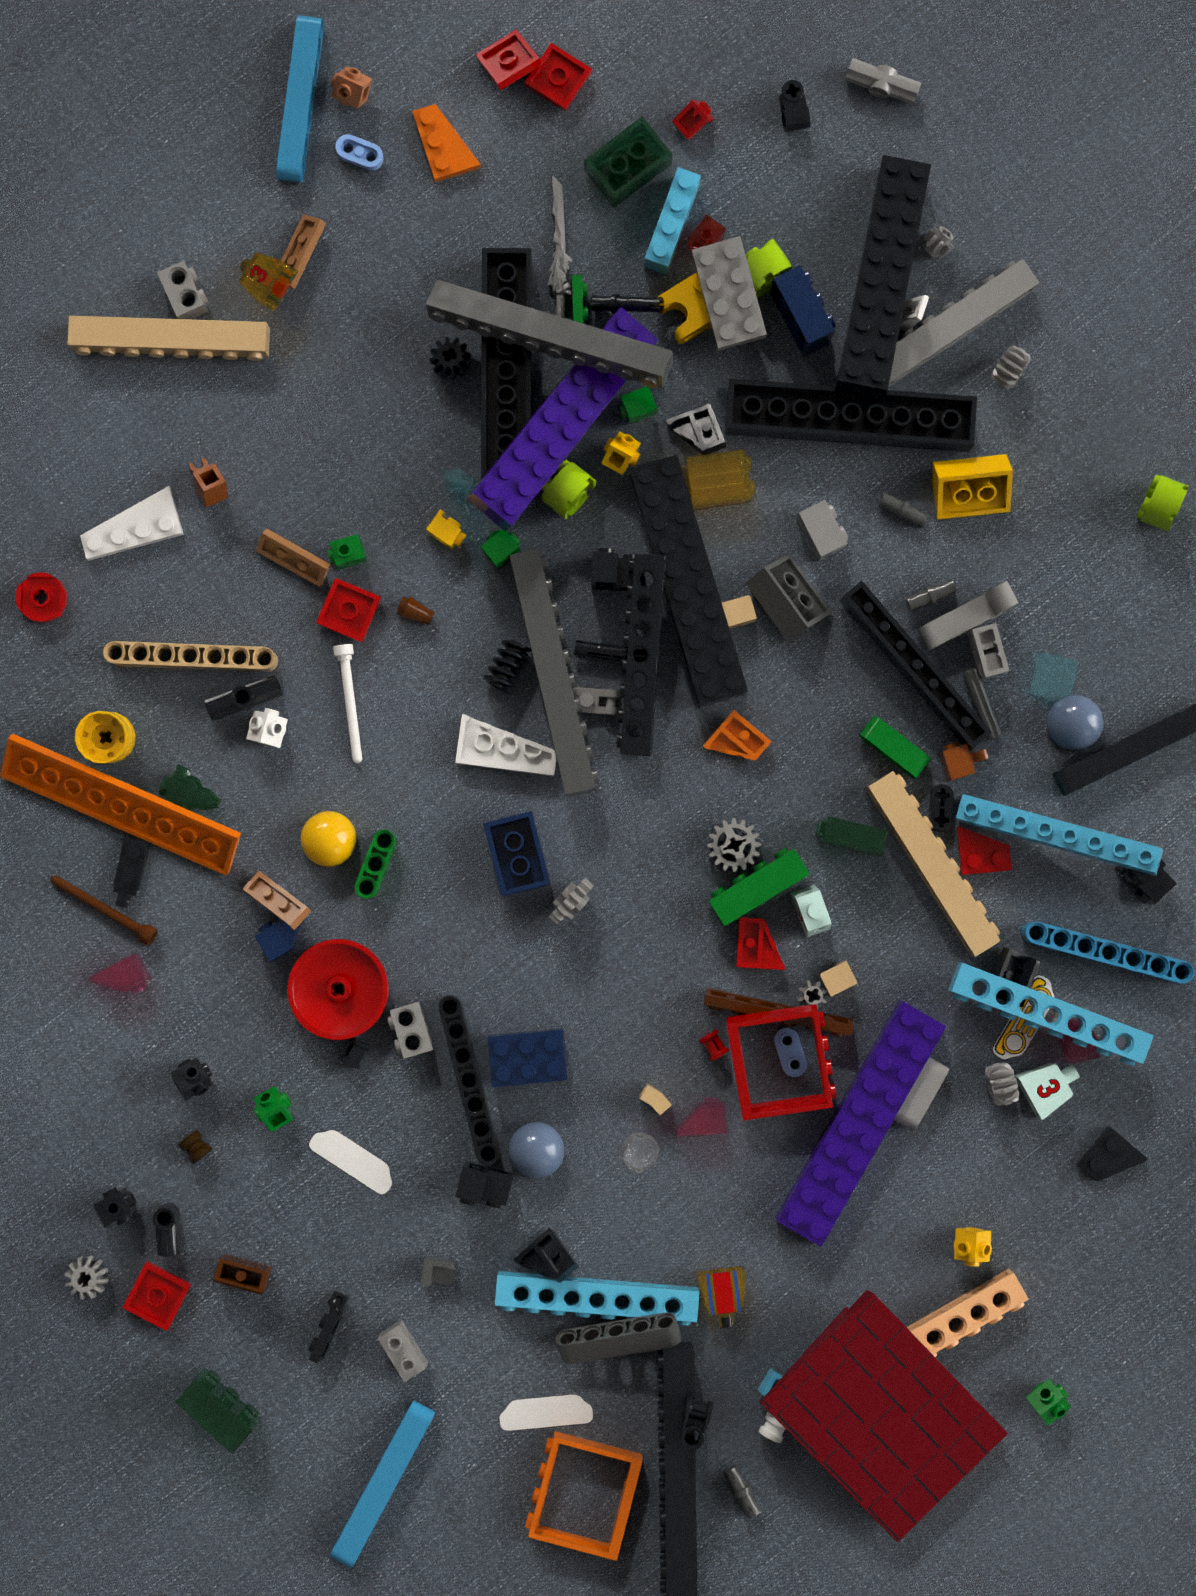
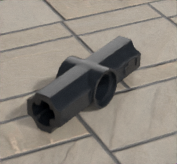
(228, 704)

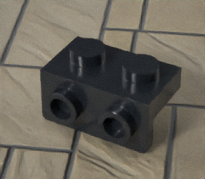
(1017, 969)

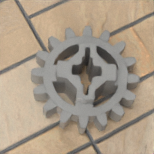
(729, 834)
(571, 901)

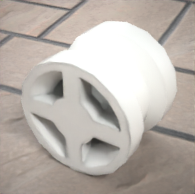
(772, 1429)

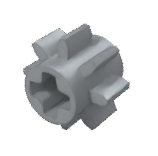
(938, 241)
(819, 992)

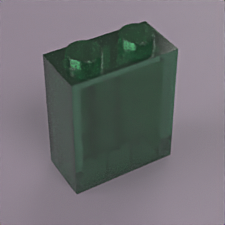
(851, 836)

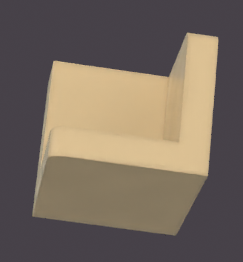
(739, 611)
(838, 978)

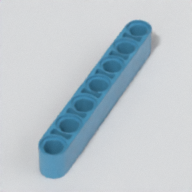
(299, 99)
(1118, 956)
(382, 1484)

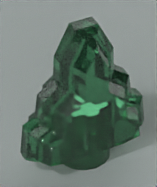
(187, 791)

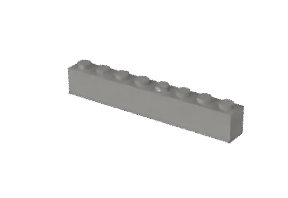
(962, 318)

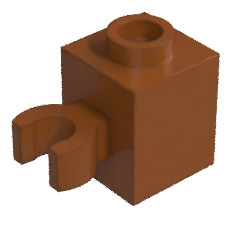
(209, 483)
(958, 761)

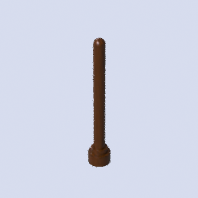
(144, 932)

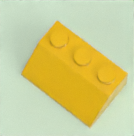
(972, 486)

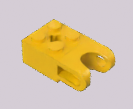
(689, 300)

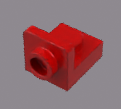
(693, 118)

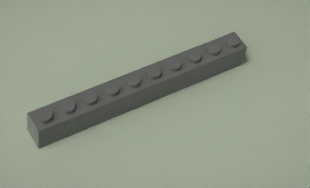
(549, 334)
(553, 673)

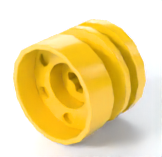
(91, 738)

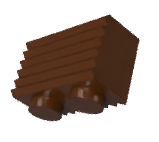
(242, 1274)

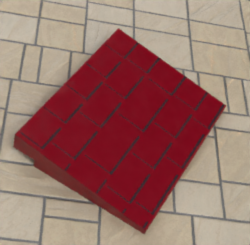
(882, 1415)

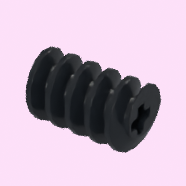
(506, 665)

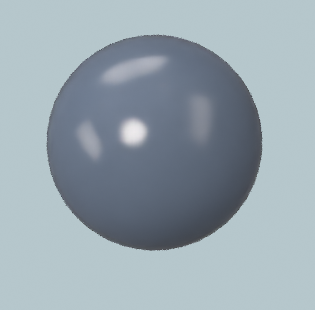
(1075, 722)
(536, 1150)

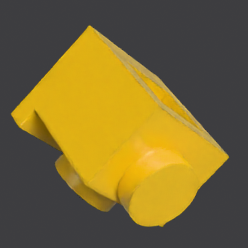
(446, 531)

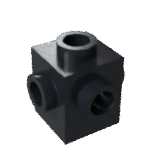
(192, 1078)
(109, 1212)

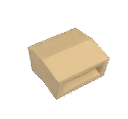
(655, 1098)

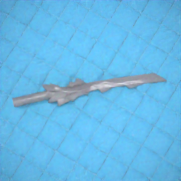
(561, 260)

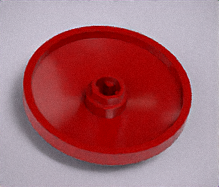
(314, 992)

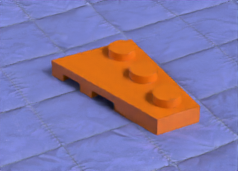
(442, 144)

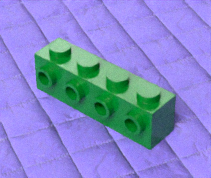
(758, 887)

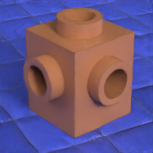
(351, 87)

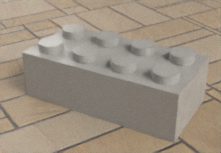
(728, 293)

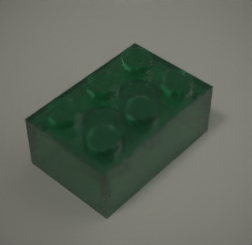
(628, 162)
(219, 1410)

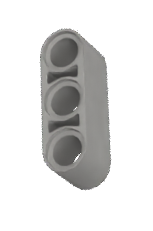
(922, 1094)

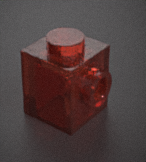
(706, 233)

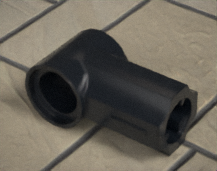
(167, 1232)

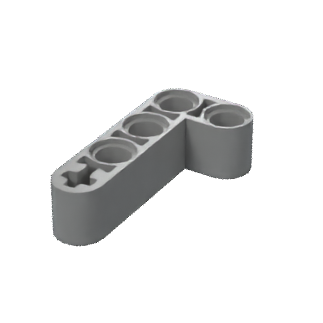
(968, 616)

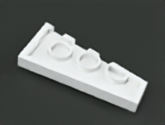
(137, 526)
(498, 749)

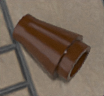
(414, 611)

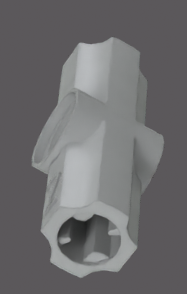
(883, 81)

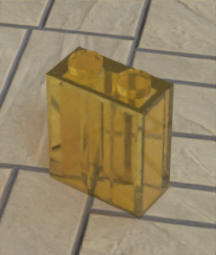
(719, 479)

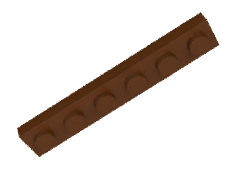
(744, 1005)

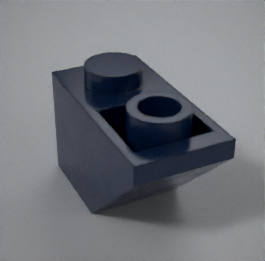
(277, 939)

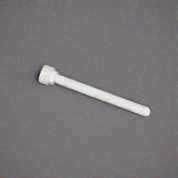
(344, 655)

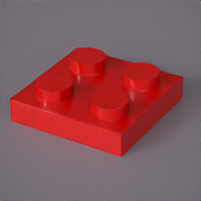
(508, 59)
(558, 77)
(348, 610)
(157, 1295)

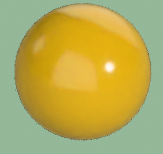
(328, 839)

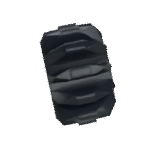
(454, 365)

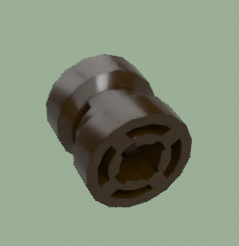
(196, 1148)

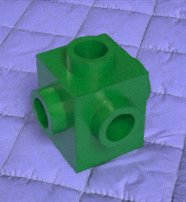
(273, 1108)
(1049, 1401)

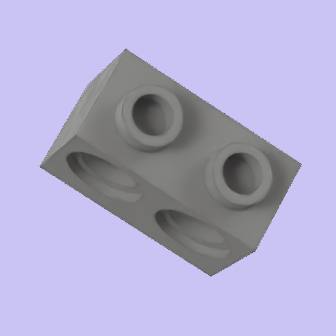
(180, 293)
(988, 651)
(417, 1028)
(403, 1350)

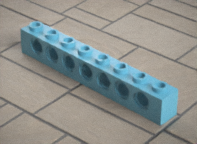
(1060, 834)
(1137, 1041)
(585, 1287)

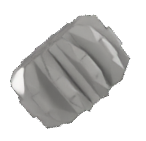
(1010, 367)
(1001, 1084)
(86, 1267)

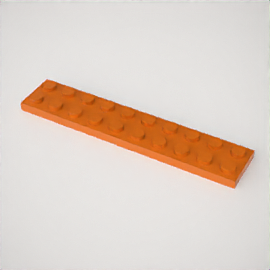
(119, 804)

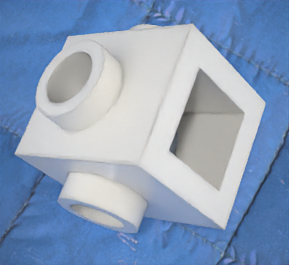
(267, 728)

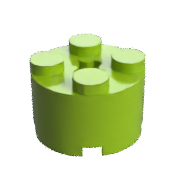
(766, 265)
(567, 489)
(1164, 502)

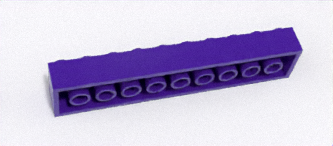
(551, 433)
(860, 1123)

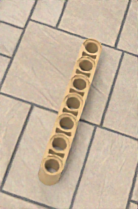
(179, 653)

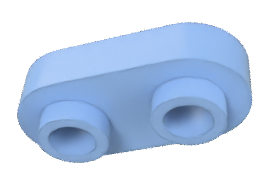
(361, 151)
(790, 1052)

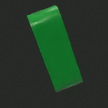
(894, 747)
(367, 873)

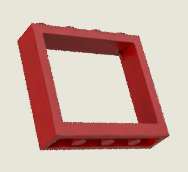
(784, 1106)

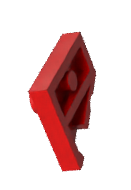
(981, 853)
(756, 945)

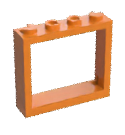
(573, 1541)

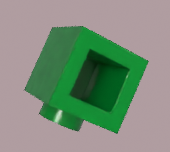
(637, 405)
(500, 546)
(347, 552)

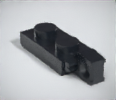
(130, 870)
(328, 1325)

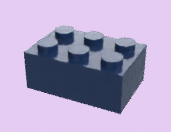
(802, 310)
(517, 853)
(527, 1057)

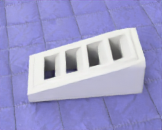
(913, 311)

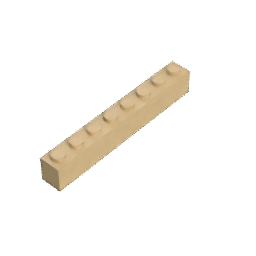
(169, 337)
(933, 864)

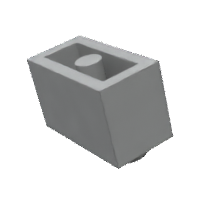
(822, 529)

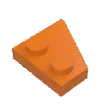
(738, 738)

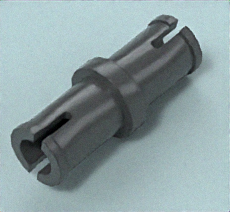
(902, 510)
(931, 595)
(742, 1491)

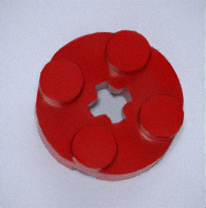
(31, 587)

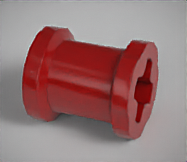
(714, 1045)

